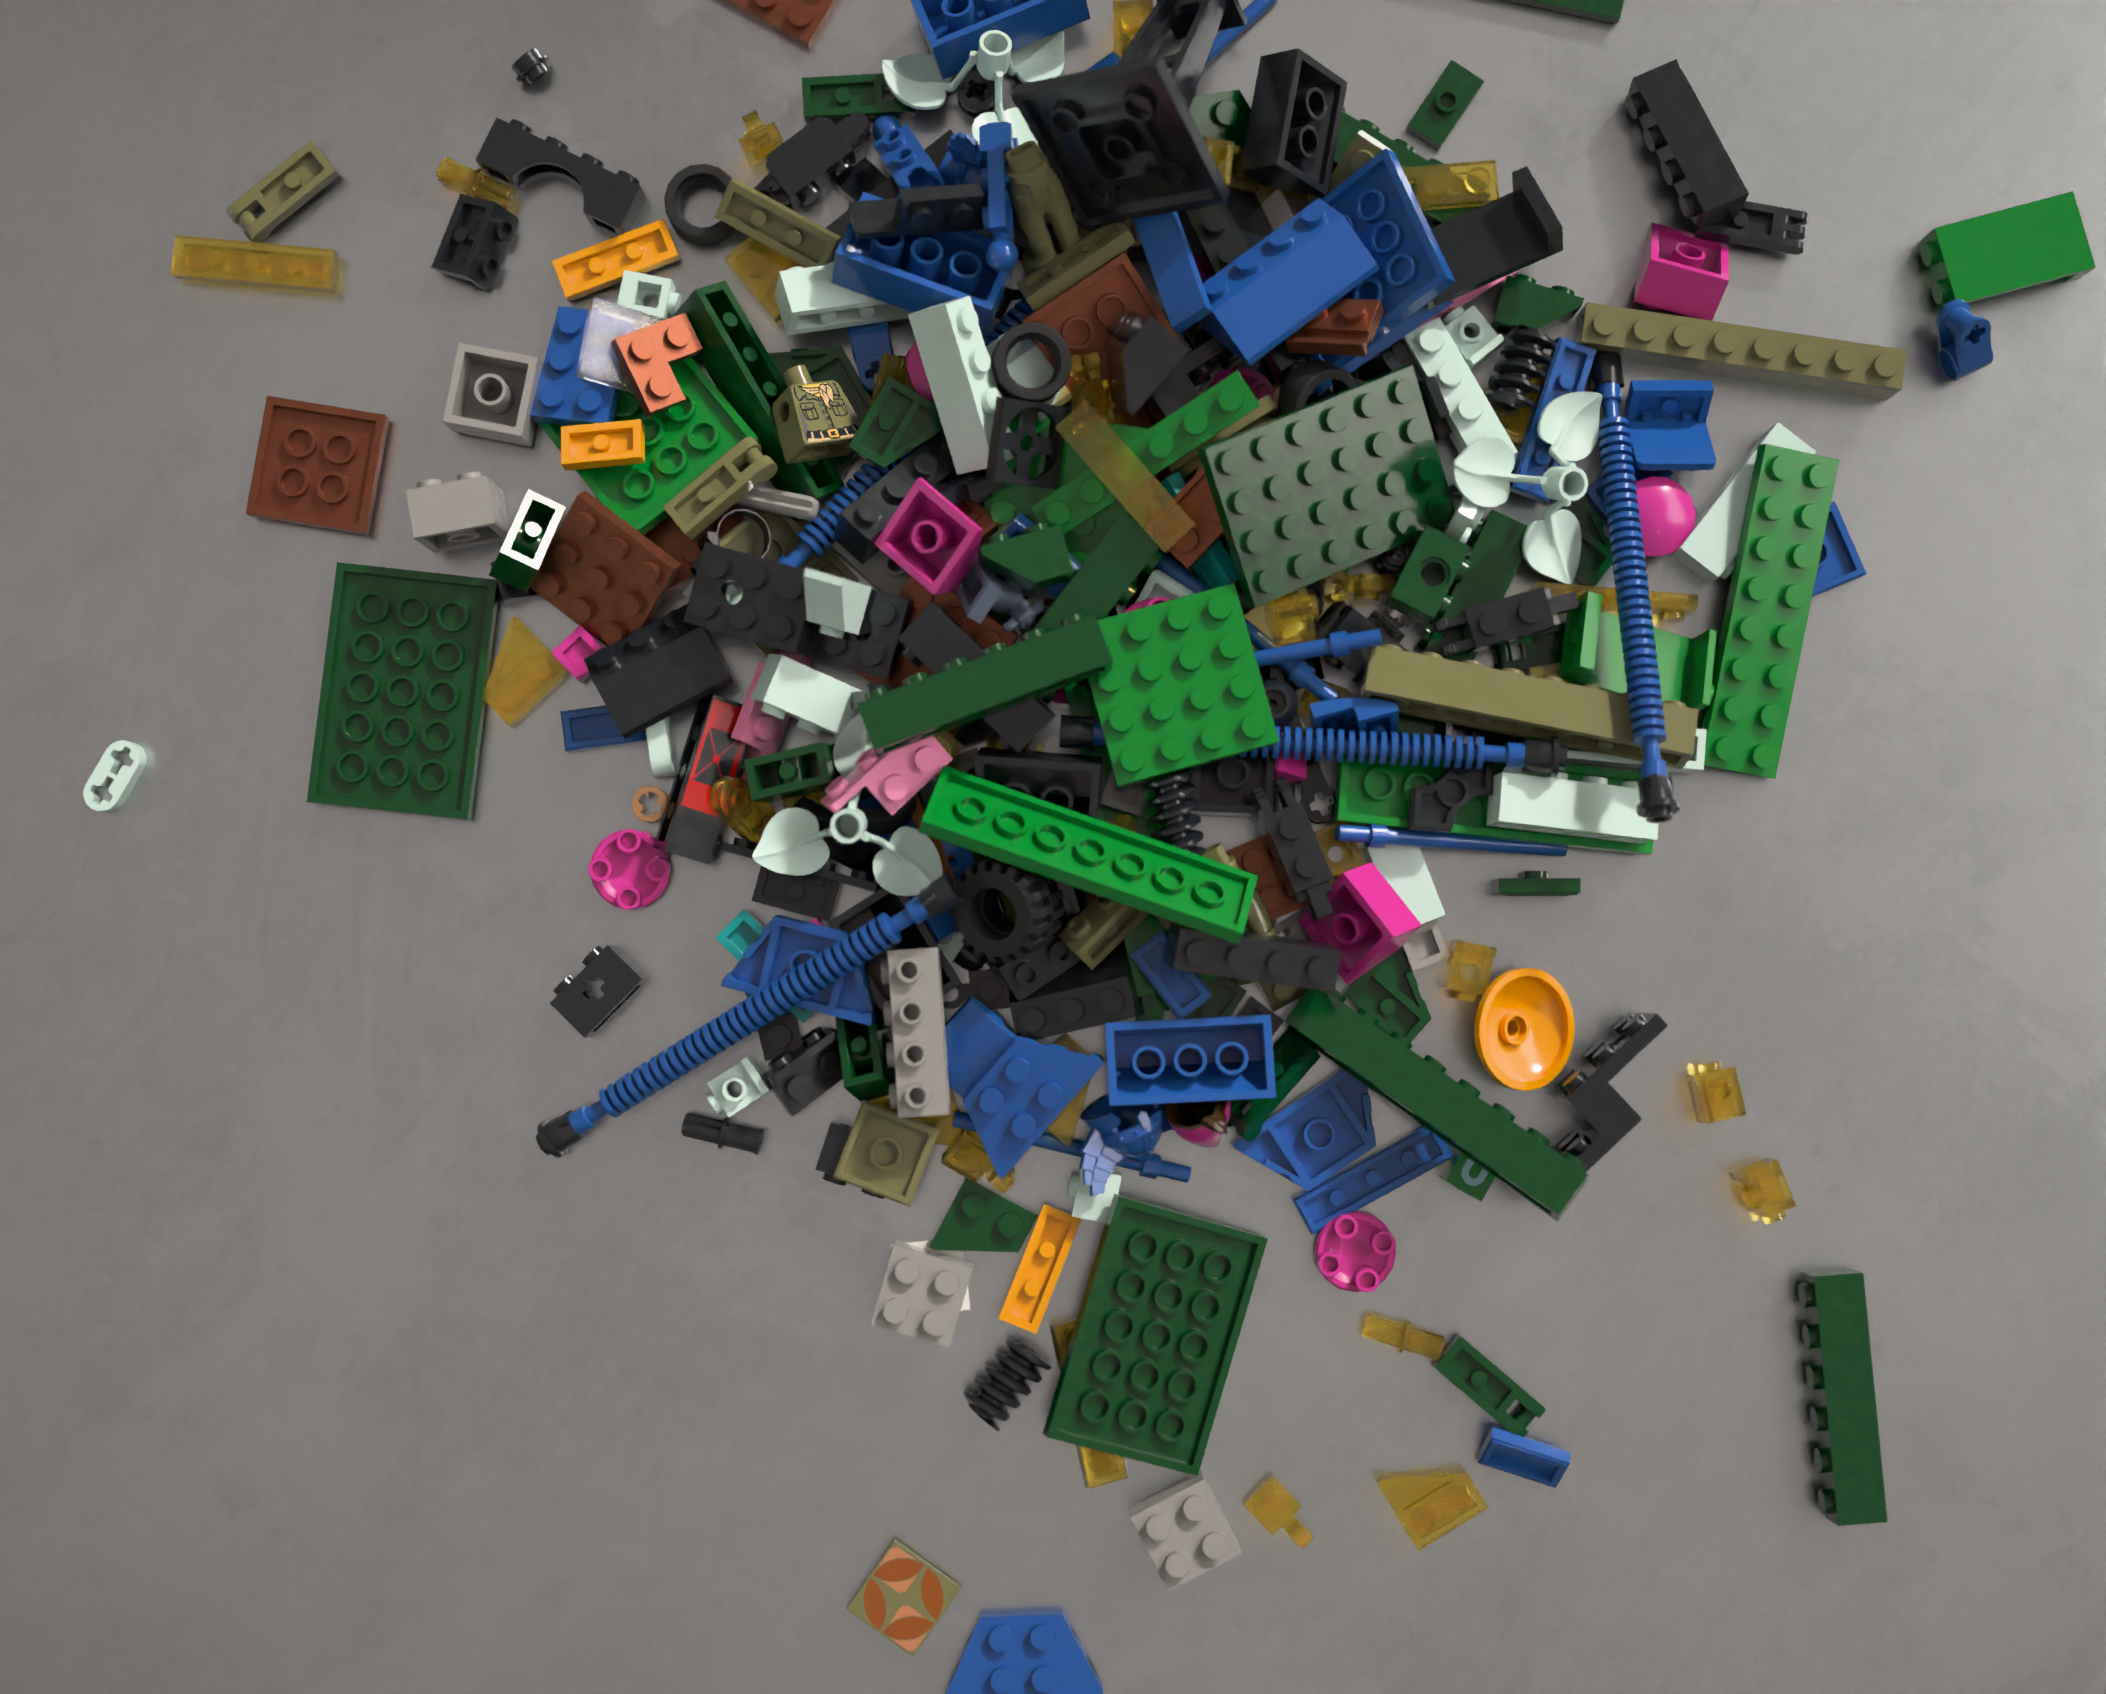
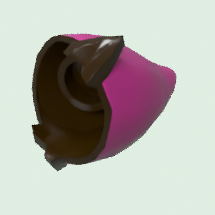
(1199, 1121)

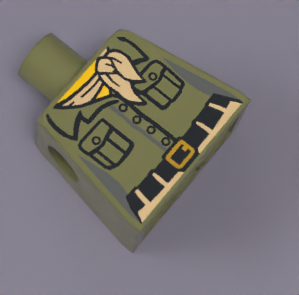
(813, 418)

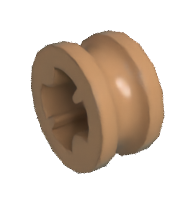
(639, 808)

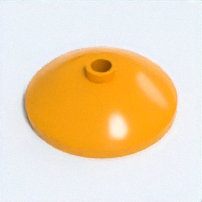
(1524, 1029)

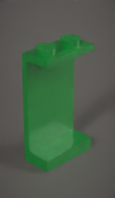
(2007, 250)
(1595, 656)

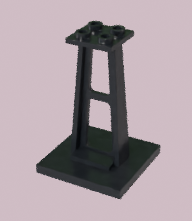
(1126, 129)

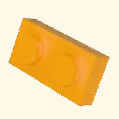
(603, 444)

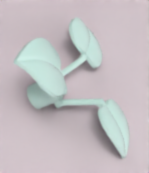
(920, 86)
(1486, 466)
(796, 844)

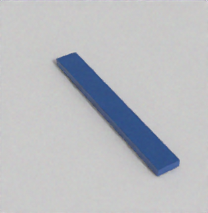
(1170, 259)

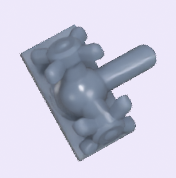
(985, 591)

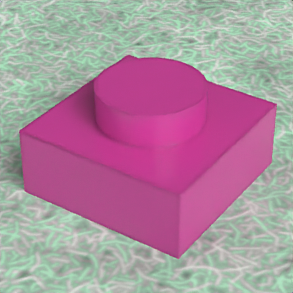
(574, 651)

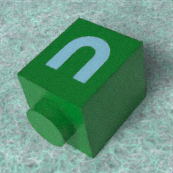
(1467, 1176)

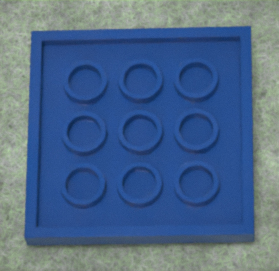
(1398, 237)

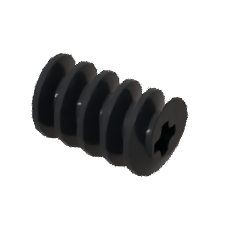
(1517, 369)
(1174, 810)
(1005, 1382)

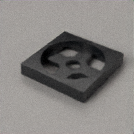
(1052, 446)

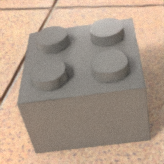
(492, 394)
(457, 512)
(922, 1293)
(1184, 1531)

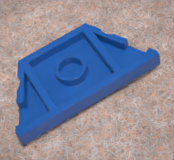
(785, 946)
(1024, 1095)
(1316, 1132)
(1023, 1656)

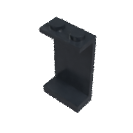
(1498, 238)

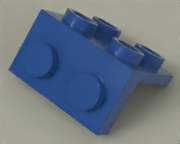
(1670, 424)

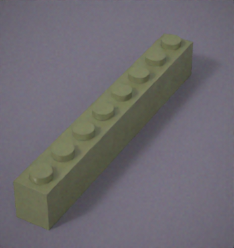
(1742, 351)
(1519, 704)

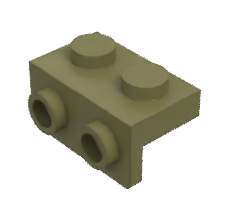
(1100, 929)

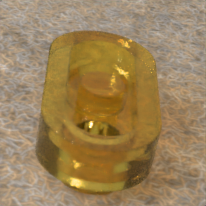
(743, 814)

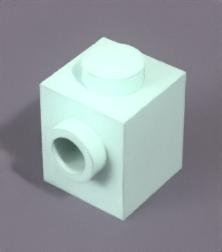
(1092, 1207)

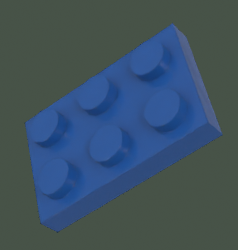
(560, 394)

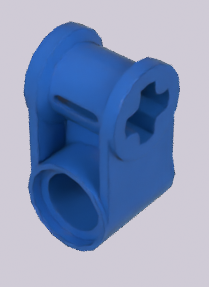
(1962, 340)
(868, 346)

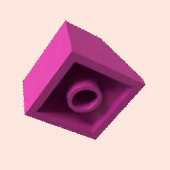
(1682, 273)
(931, 539)
(1365, 922)

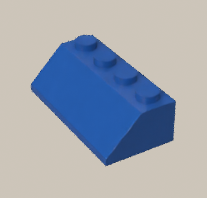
(1285, 281)
(1189, 1060)

